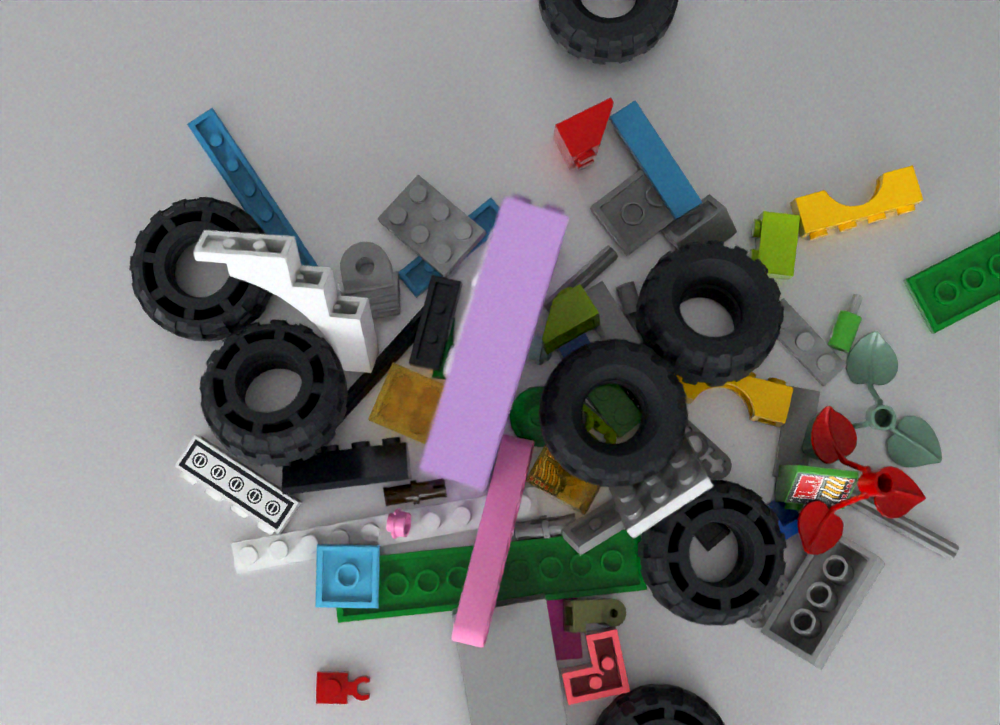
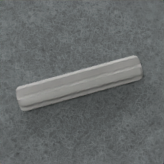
(587, 272)

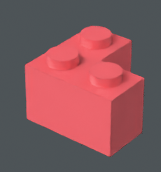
(604, 673)

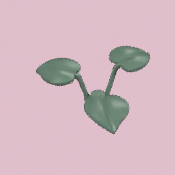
(914, 439)

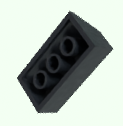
(348, 467)

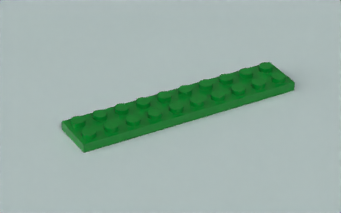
(436, 577)

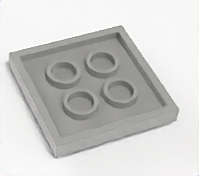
(663, 493)

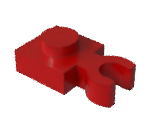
(335, 687)

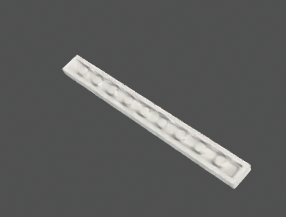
(425, 523)

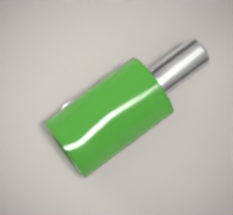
(846, 327)

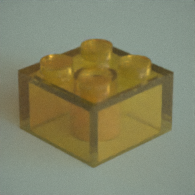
(407, 403)

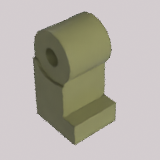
(598, 610)

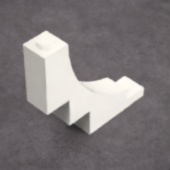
(276, 267)

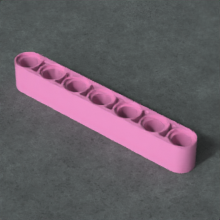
(493, 541)

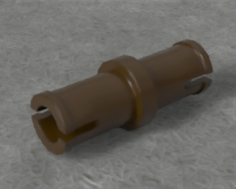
(414, 492)

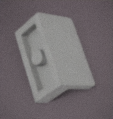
(701, 224)

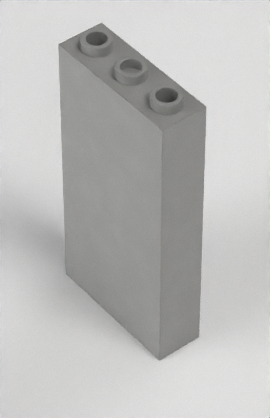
(517, 670)

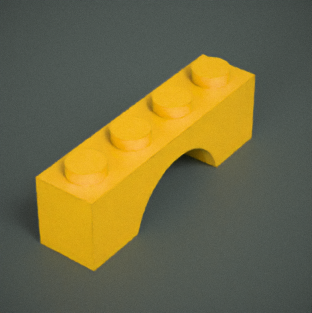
(893, 192)
(765, 400)

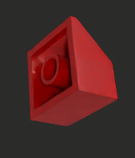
(582, 134)

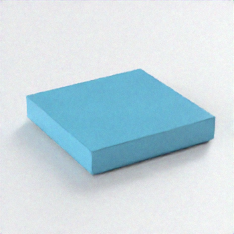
(347, 576)

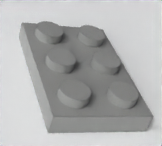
(632, 212)
(432, 226)

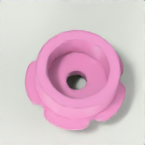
(399, 523)

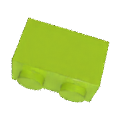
(776, 243)

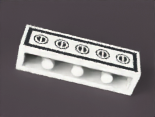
(237, 484)

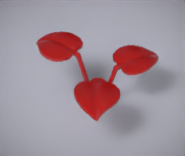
(892, 488)

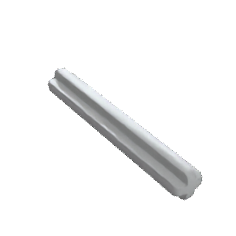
(908, 528)

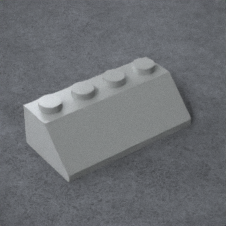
(823, 600)

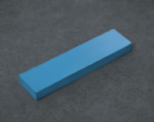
(655, 160)
(418, 272)

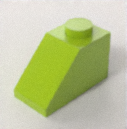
(569, 317)

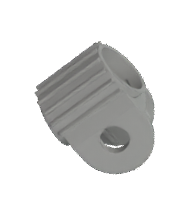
(380, 286)

